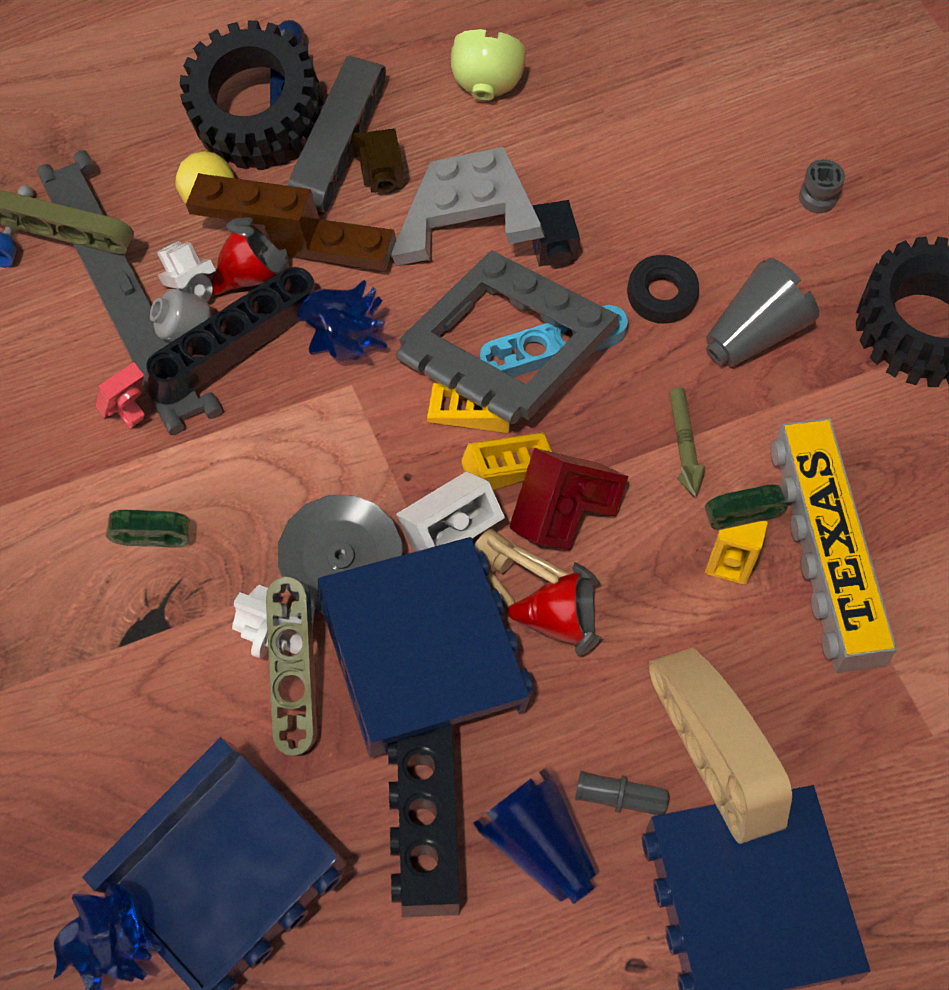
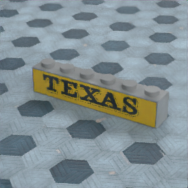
(833, 547)

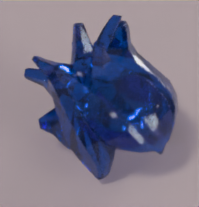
(343, 321)
(104, 938)

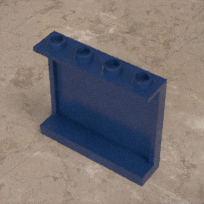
(422, 642)
(219, 869)
(755, 909)

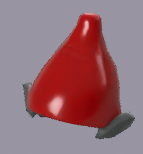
(246, 258)
(562, 610)

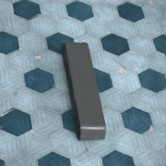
(331, 139)

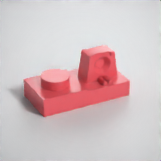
(119, 395)

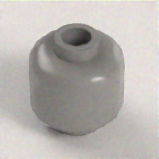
(178, 313)

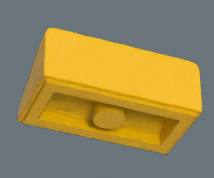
(736, 552)

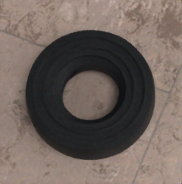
(668, 268)

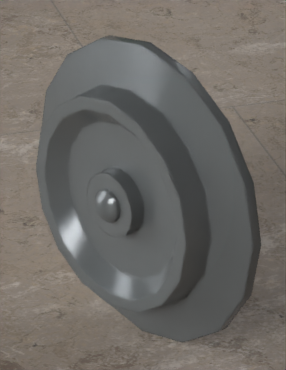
(334, 537)

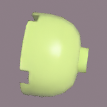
(487, 64)

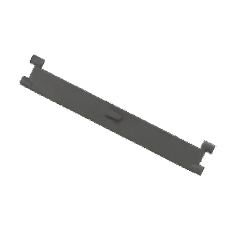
(120, 291)

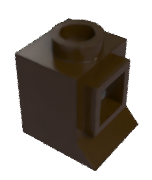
(379, 159)

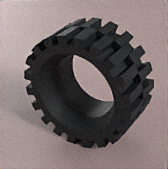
(265, 133)
(899, 275)

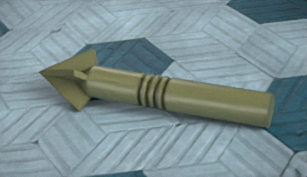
(691, 471)

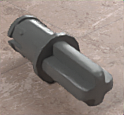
(621, 794)

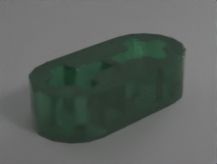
(746, 506)
(148, 528)

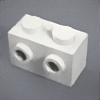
(451, 513)

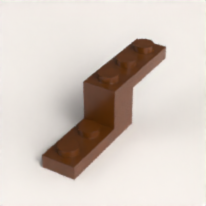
(291, 221)

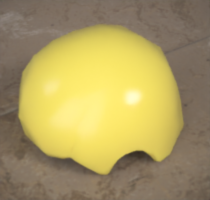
(200, 162)

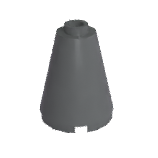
(761, 314)

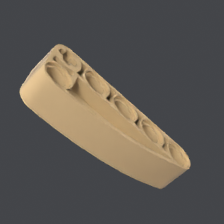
(724, 745)

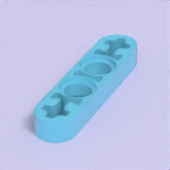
(545, 334)

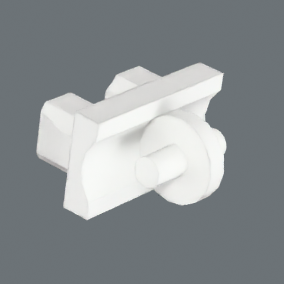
(185, 269)
(252, 623)

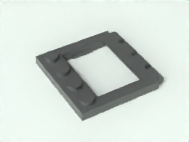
(482, 382)

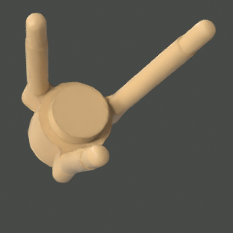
(502, 553)

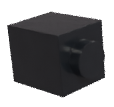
(560, 234)

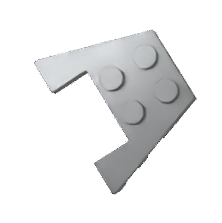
(463, 191)

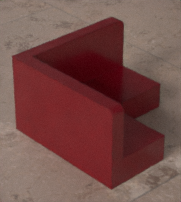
(558, 492)

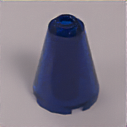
(541, 838)

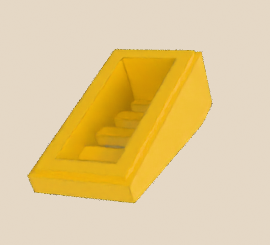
(465, 418)
(481, 458)

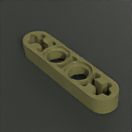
(64, 223)
(299, 665)

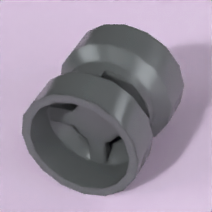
(821, 186)

